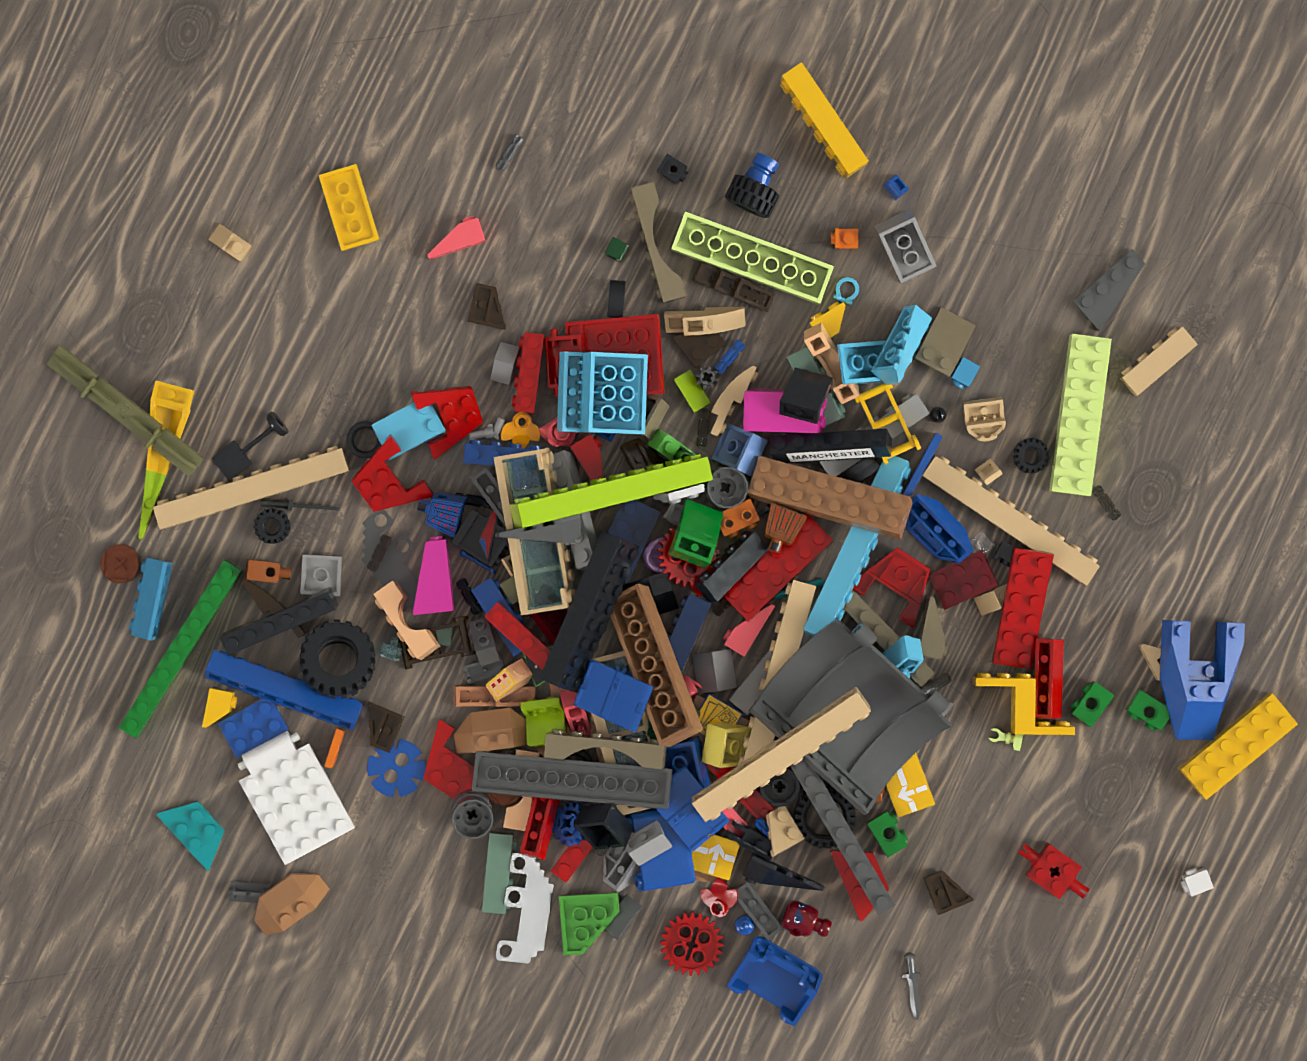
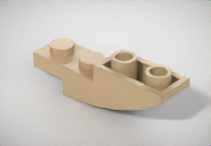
(705, 322)
(735, 393)

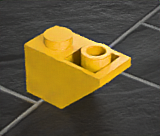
(831, 320)

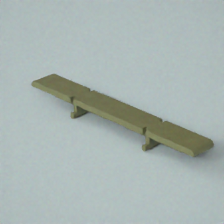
(125, 411)

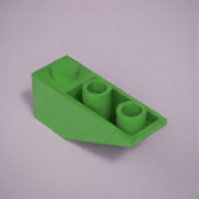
(669, 446)

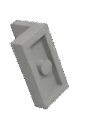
(647, 843)

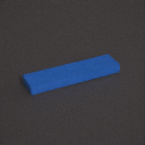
(923, 463)

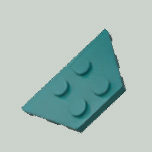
(195, 830)

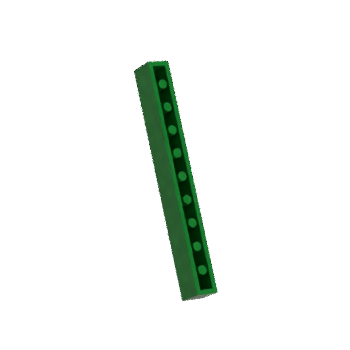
(181, 649)

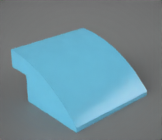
(602, 392)

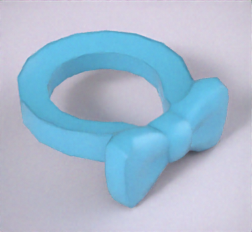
(848, 301)

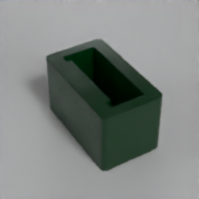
(616, 249)

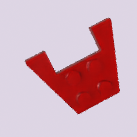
(457, 412)
(381, 486)
(902, 575)
(445, 768)

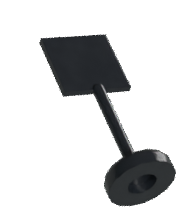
(233, 459)

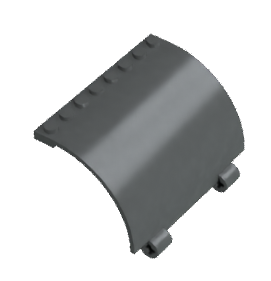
(873, 749)

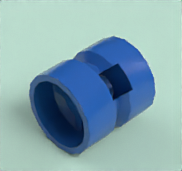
(762, 168)

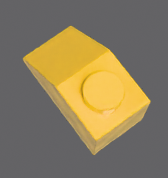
(218, 705)

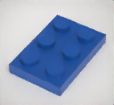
(253, 726)

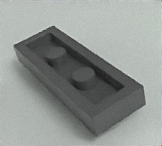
(758, 911)

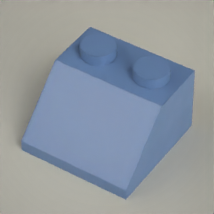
(739, 449)

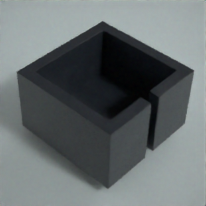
(603, 826)

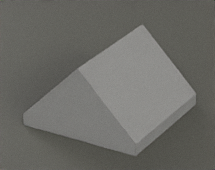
(714, 671)

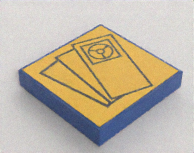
(716, 710)

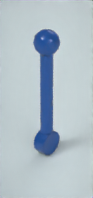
(464, 554)

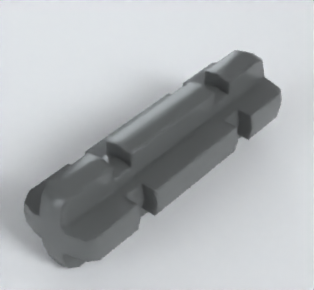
(509, 152)

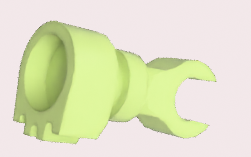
(1008, 738)

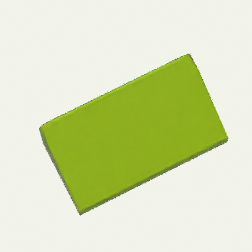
(692, 393)

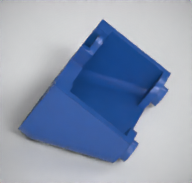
(669, 868)
(777, 978)

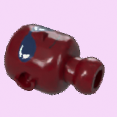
(803, 920)

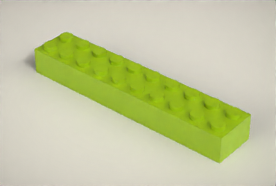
(605, 493)

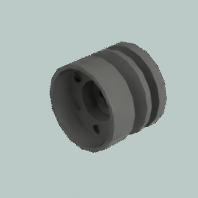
(736, 488)
(474, 824)

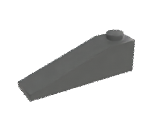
(555, 531)

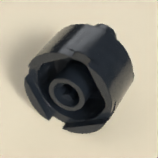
(787, 793)

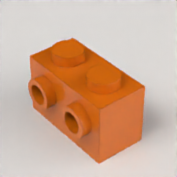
(738, 518)

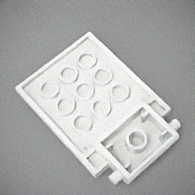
(293, 796)

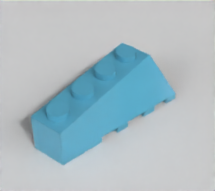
(901, 345)
(905, 654)

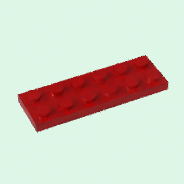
(775, 570)
(1022, 608)

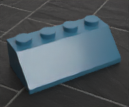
(151, 598)

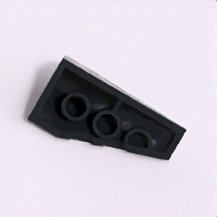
(661, 591)
(770, 873)

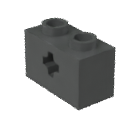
(484, 641)

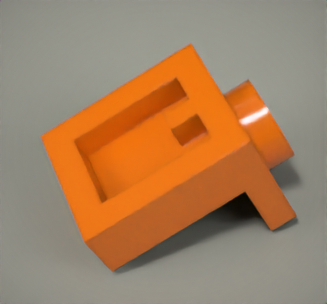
(844, 238)

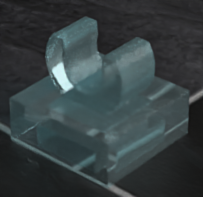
(391, 651)

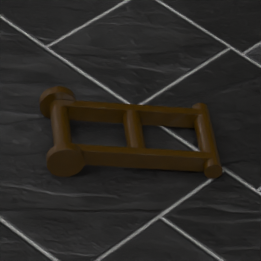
(466, 651)

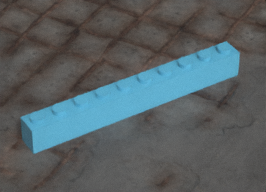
(853, 555)

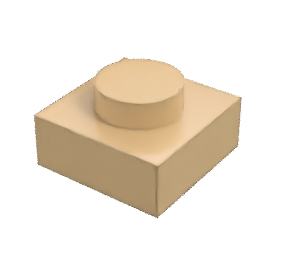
(988, 471)

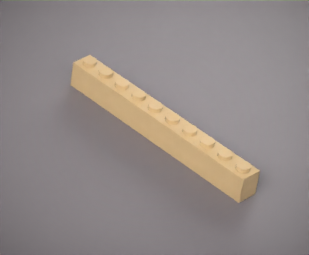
(252, 488)
(1009, 519)
(787, 642)
(781, 754)

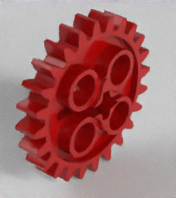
(671, 566)
(674, 938)

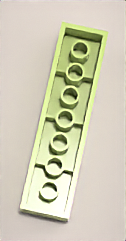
(752, 258)
(1080, 415)

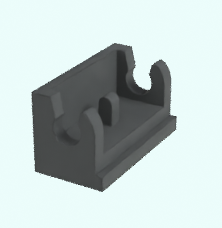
(477, 673)

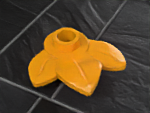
(518, 433)

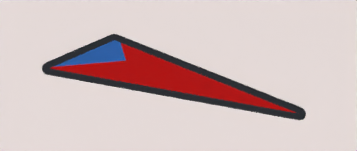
(487, 534)

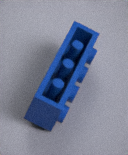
(483, 454)

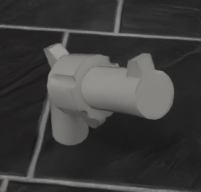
(489, 432)

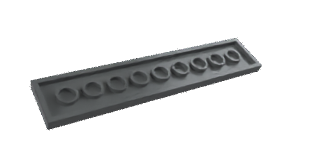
(572, 780)

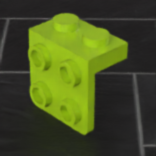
(542, 718)

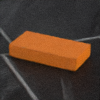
(334, 749)

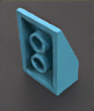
(858, 360)
(409, 427)

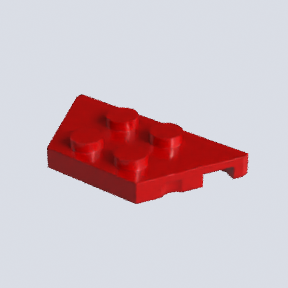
(856, 893)

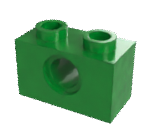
(1102, 699)
(1136, 710)
(892, 844)

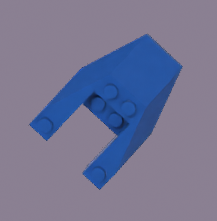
(1198, 689)

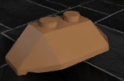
(491, 731)
(289, 901)

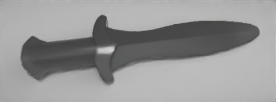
(912, 978)

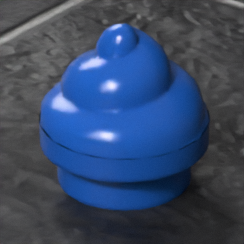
(744, 925)

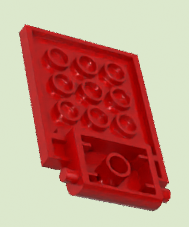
(609, 335)

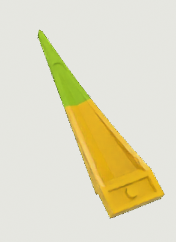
(171, 408)

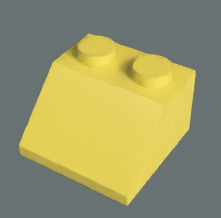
(724, 744)

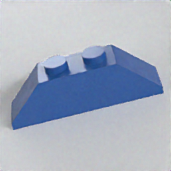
(938, 530)

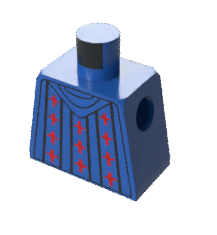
(444, 512)

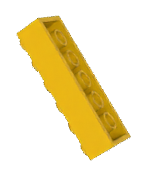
(824, 120)
(1237, 745)

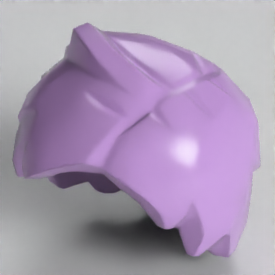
(650, 554)

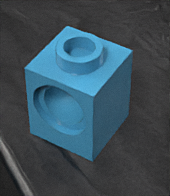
(964, 373)

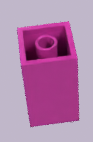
(763, 415)
(435, 580)

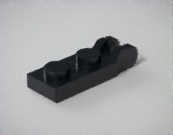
(751, 840)

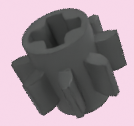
(712, 379)

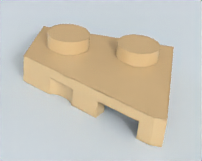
(782, 830)

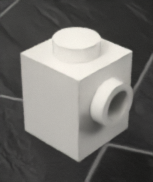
(1196, 881)

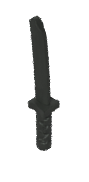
(288, 504)

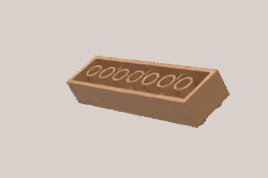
(830, 497)
(655, 664)

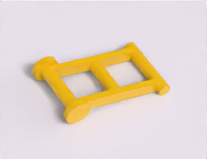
(912, 439)

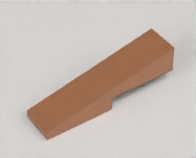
(482, 697)

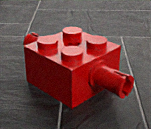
(1041, 874)

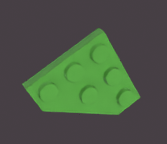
(585, 919)

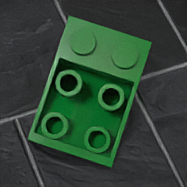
(696, 534)

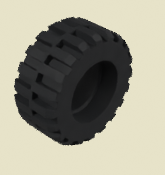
(344, 634)

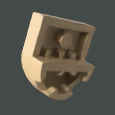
(984, 418)

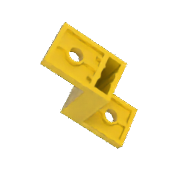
(1023, 704)

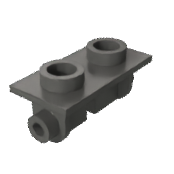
(247, 891)

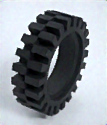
(813, 838)

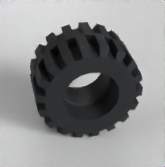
(752, 196)

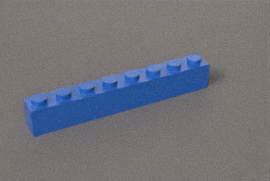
(282, 690)

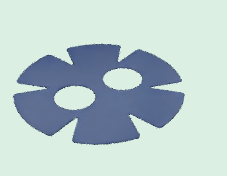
(404, 783)

